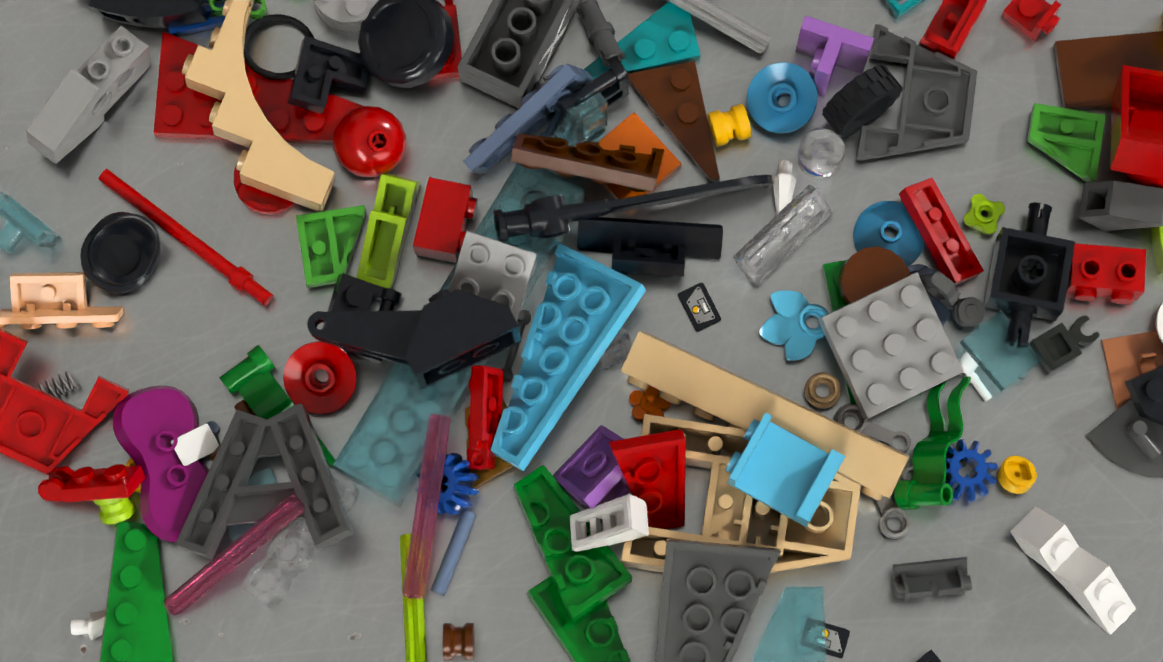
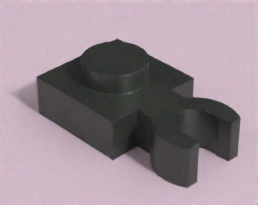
(1060, 346)

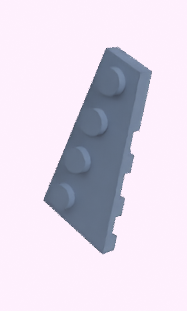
(527, 118)

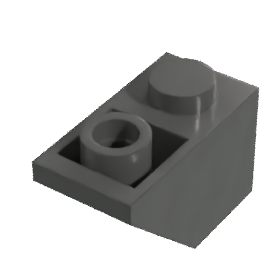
(1121, 205)

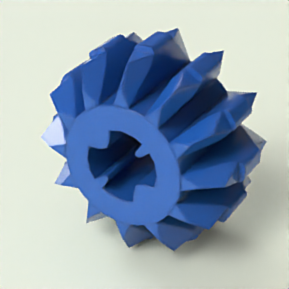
(979, 476)
(460, 485)

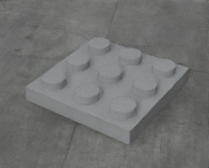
(890, 345)

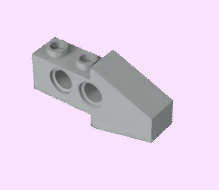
(87, 94)

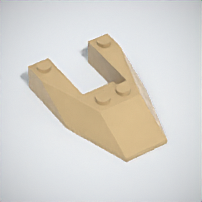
(741, 519)

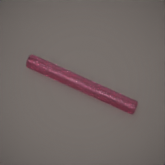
(426, 506)
(234, 555)

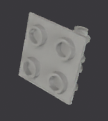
(494, 270)

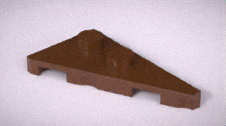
(677, 100)

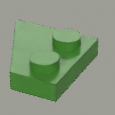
(1068, 137)
(328, 243)

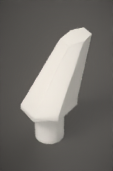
(783, 185)
(91, 626)

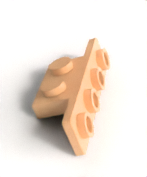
(54, 299)

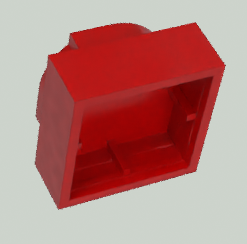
(1138, 125)

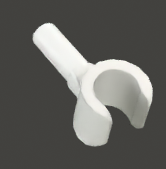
(968, 366)

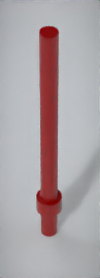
(238, 277)

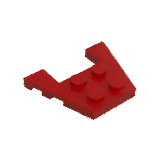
(39, 426)

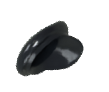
(120, 252)

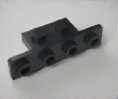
(650, 244)

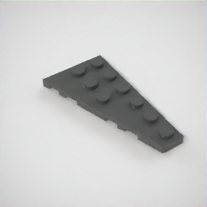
(709, 598)

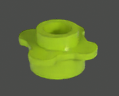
(977, 221)

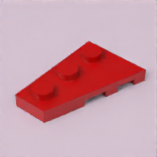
(656, 474)

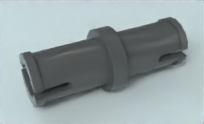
(600, 32)

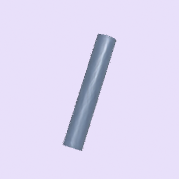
(453, 552)

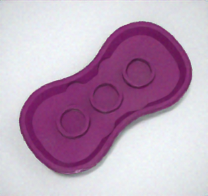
(144, 428)

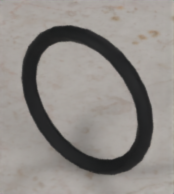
(266, 19)

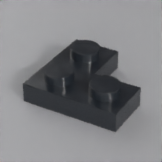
(319, 67)

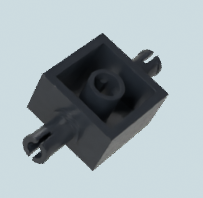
(1050, 267)

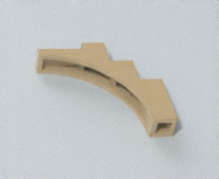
(271, 161)

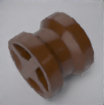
(458, 641)

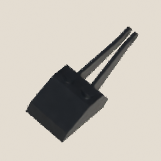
(434, 341)

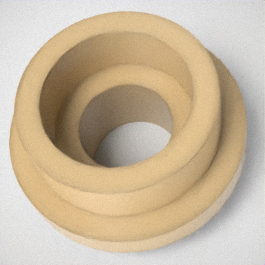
(827, 380)

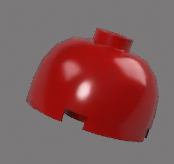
(354, 141)

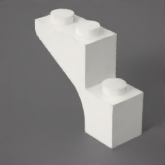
(1078, 571)

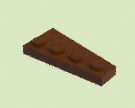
(589, 160)

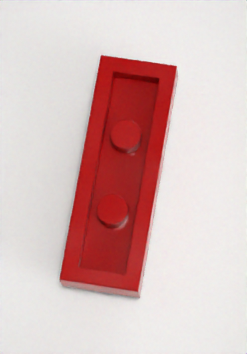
(940, 231)

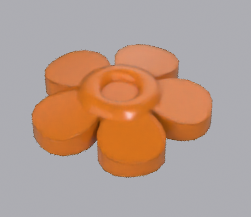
(647, 403)

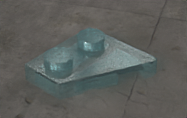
(584, 121)
(795, 628)

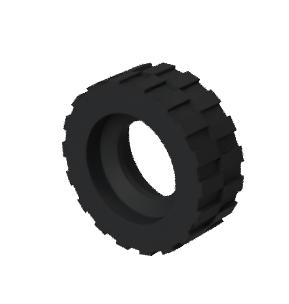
(862, 100)

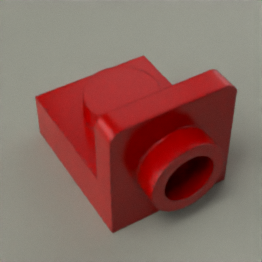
(1032, 16)

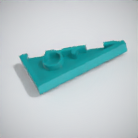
(657, 42)

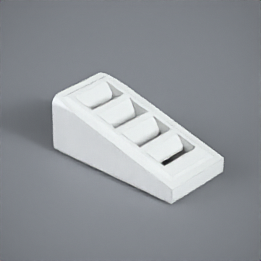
(631, 521)

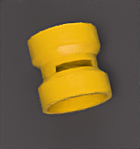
(729, 125)

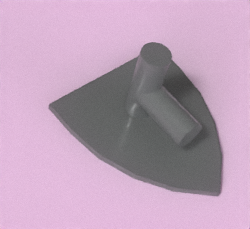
(1131, 441)

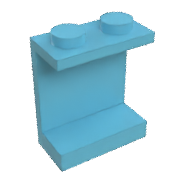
(783, 470)

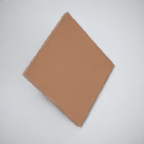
(1129, 358)

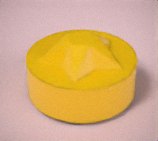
(1016, 474)

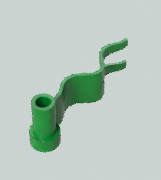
(261, 389)
(929, 454)

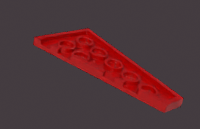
(186, 112)

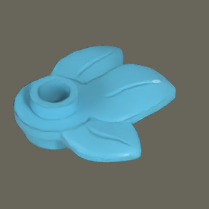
(790, 326)

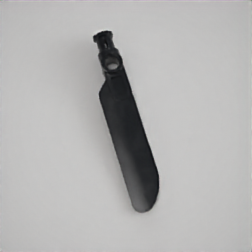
(552, 217)

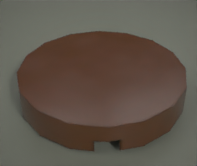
(870, 271)

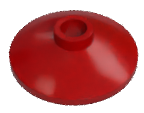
(306, 389)

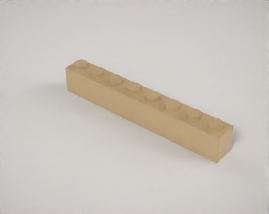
(739, 401)

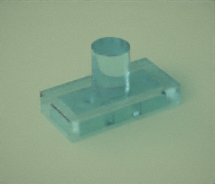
(21, 223)

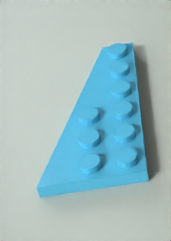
(565, 342)

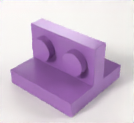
(829, 47)
(593, 471)

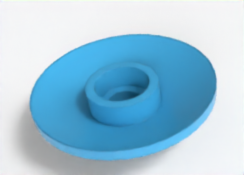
(770, 85)
(884, 214)

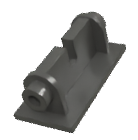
(924, 577)

